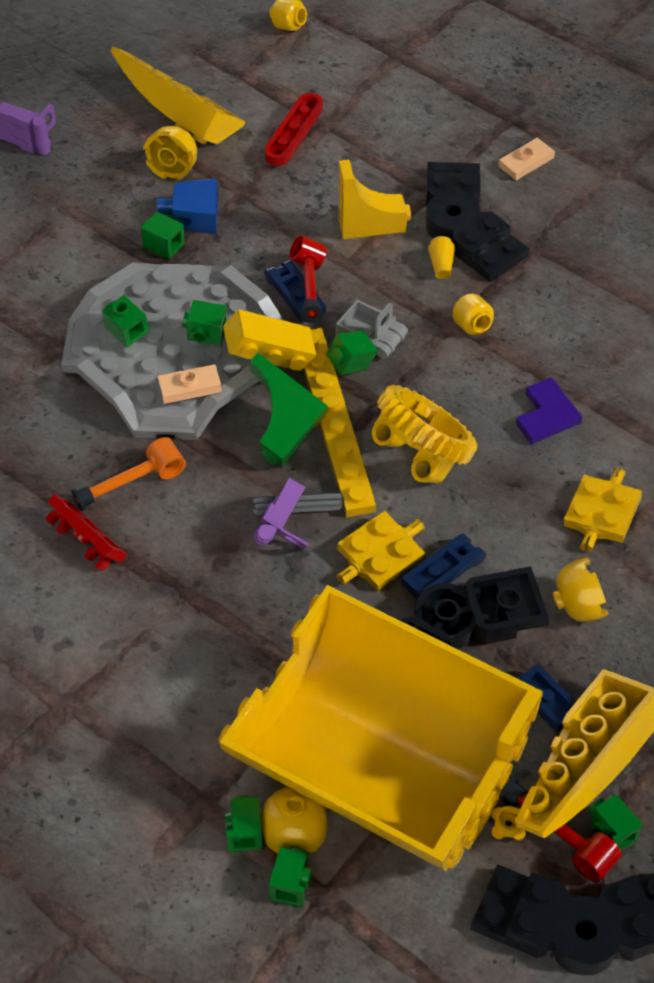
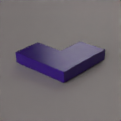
(552, 414)

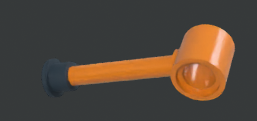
(163, 459)

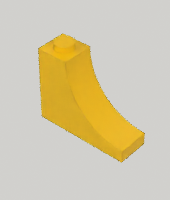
(367, 211)

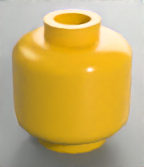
(288, 14)
(473, 314)

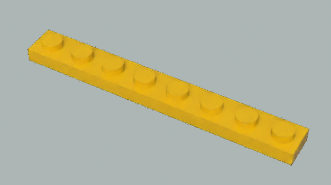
(338, 432)

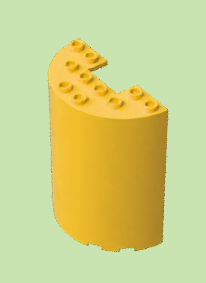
(387, 728)

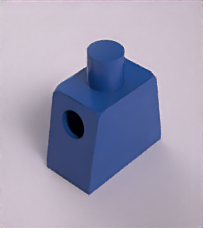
(193, 205)

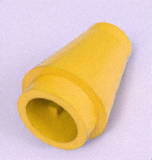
(441, 254)

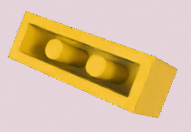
(276, 340)

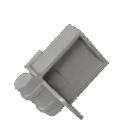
(378, 325)

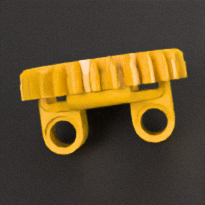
(438, 443)

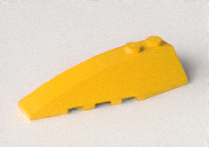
(178, 102)
(594, 746)

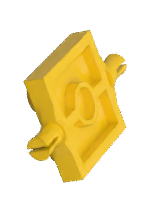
(602, 509)
(380, 551)

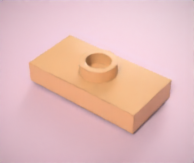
(526, 158)
(189, 384)

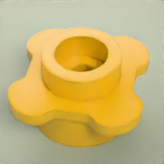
(500, 829)

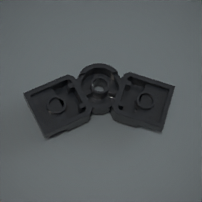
(454, 212)
(487, 608)
(542, 917)

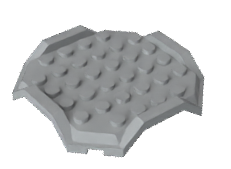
(131, 373)

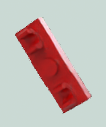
(84, 531)

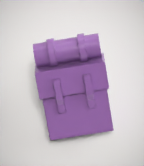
(26, 127)
(277, 515)

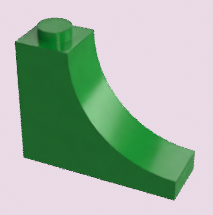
(293, 412)

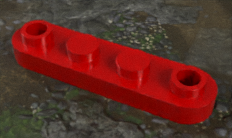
(293, 129)

